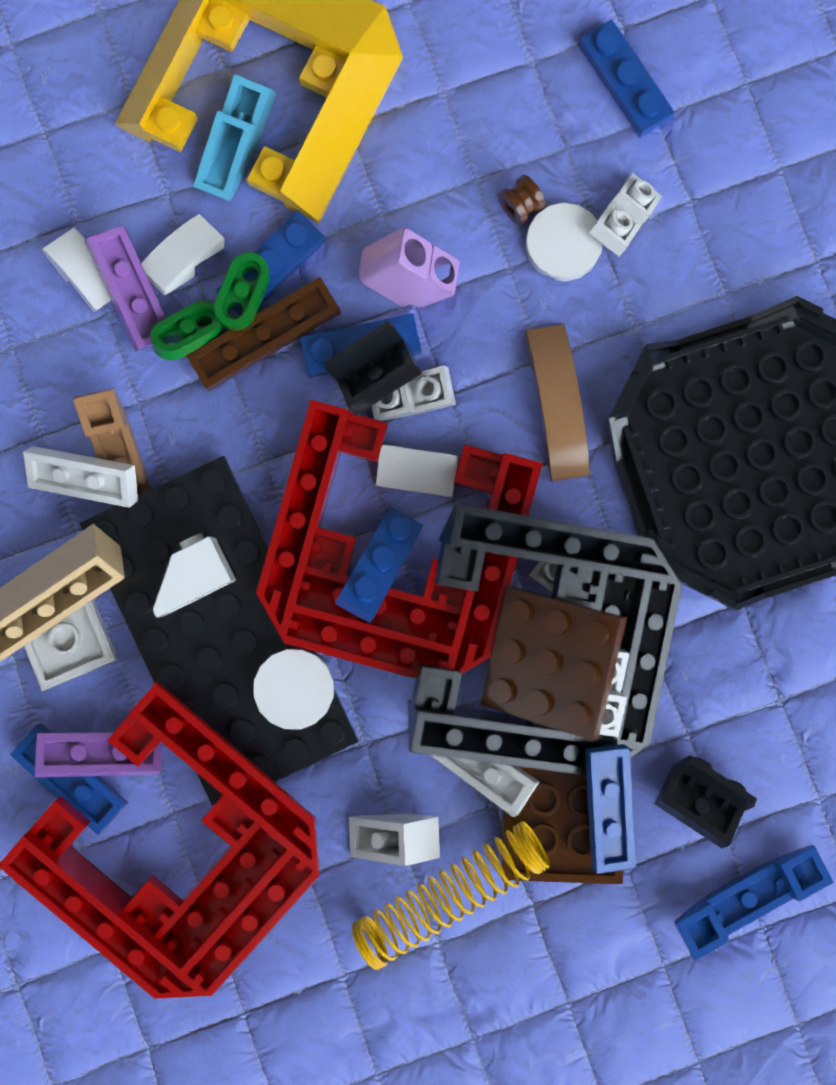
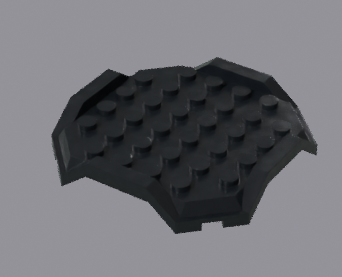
(736, 453)

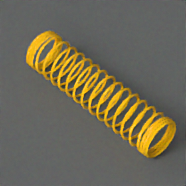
(524, 844)

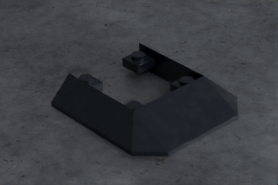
(593, 570)

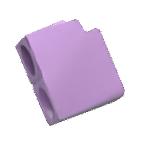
(389, 269)

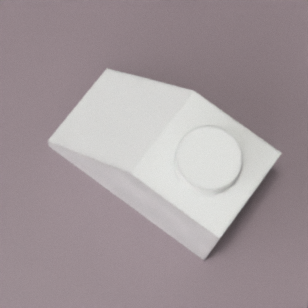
(193, 574)
(394, 838)

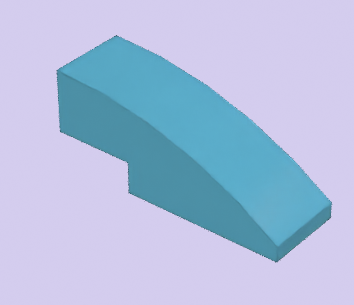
(234, 137)

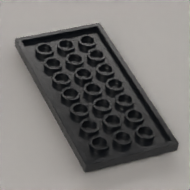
(217, 643)

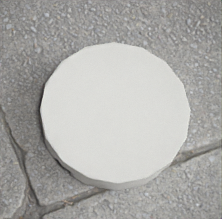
(561, 242)
(293, 688)

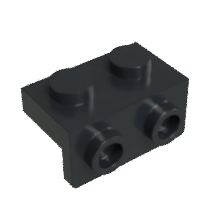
(373, 367)
(704, 800)

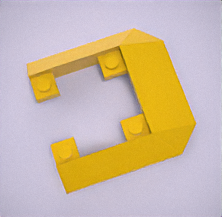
(349, 65)

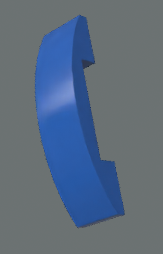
(750, 897)

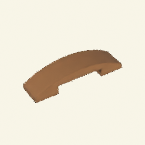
(559, 402)
(111, 432)

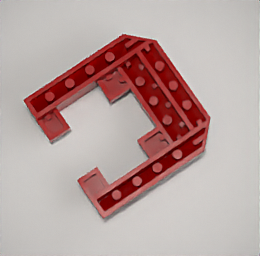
(311, 564)
(155, 936)

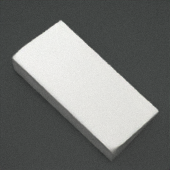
(416, 470)

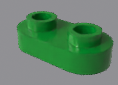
(242, 293)
(185, 331)

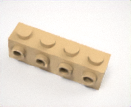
(57, 587)

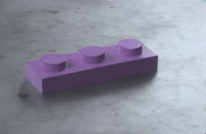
(126, 284)
(87, 756)

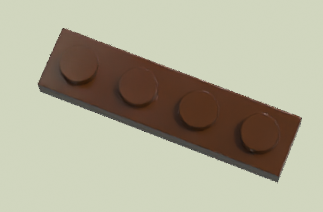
(267, 334)

